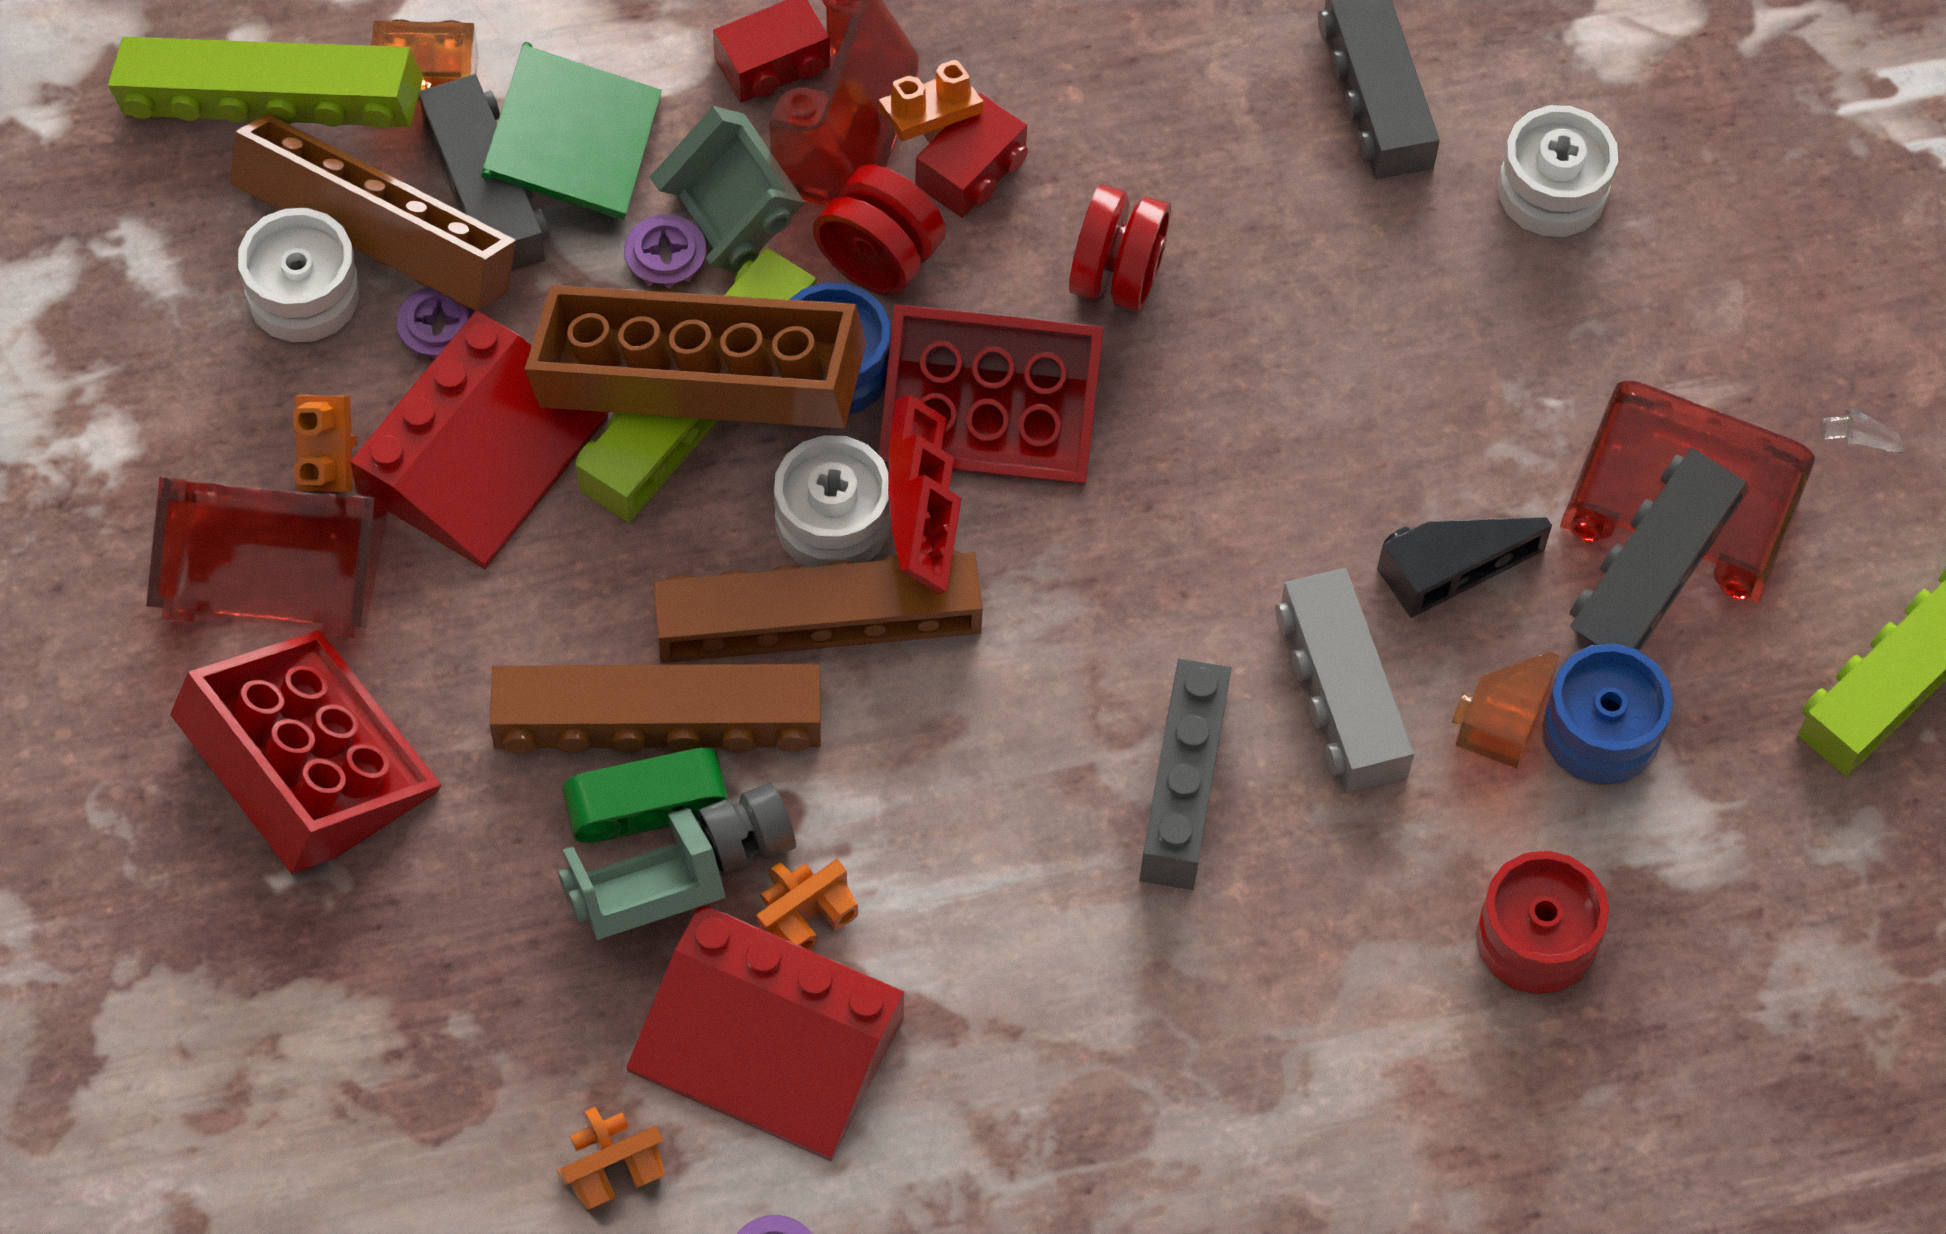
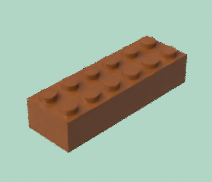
(697, 356)

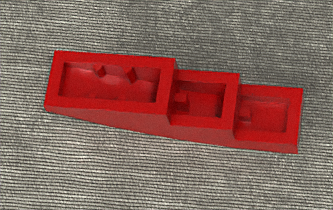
(919, 494)

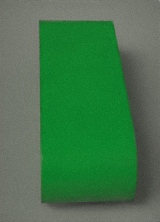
(642, 794)

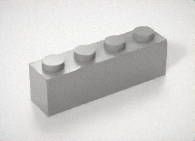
(1345, 680)

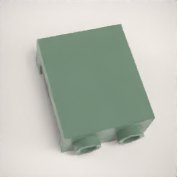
(729, 187)
(647, 884)

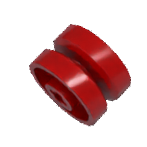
(879, 230)
(1112, 245)
(1542, 922)

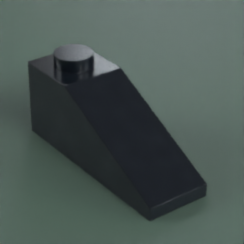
(1455, 555)

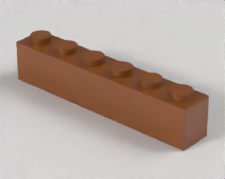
(377, 211)
(811, 608)
(655, 707)

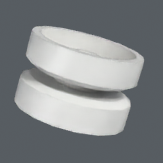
(1557, 170)
(299, 275)
(832, 501)

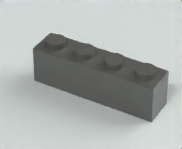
(1380, 86)
(461, 130)
(1660, 554)
(1185, 774)

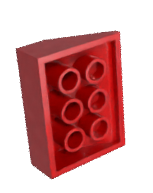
(1009, 387)
(471, 444)
(302, 748)
(766, 1031)

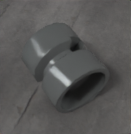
(747, 828)

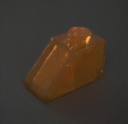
(1504, 709)

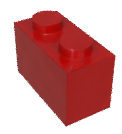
(771, 48)
(971, 157)

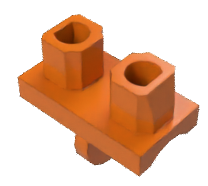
(933, 105)
(323, 443)
(801, 896)
(638, 1153)

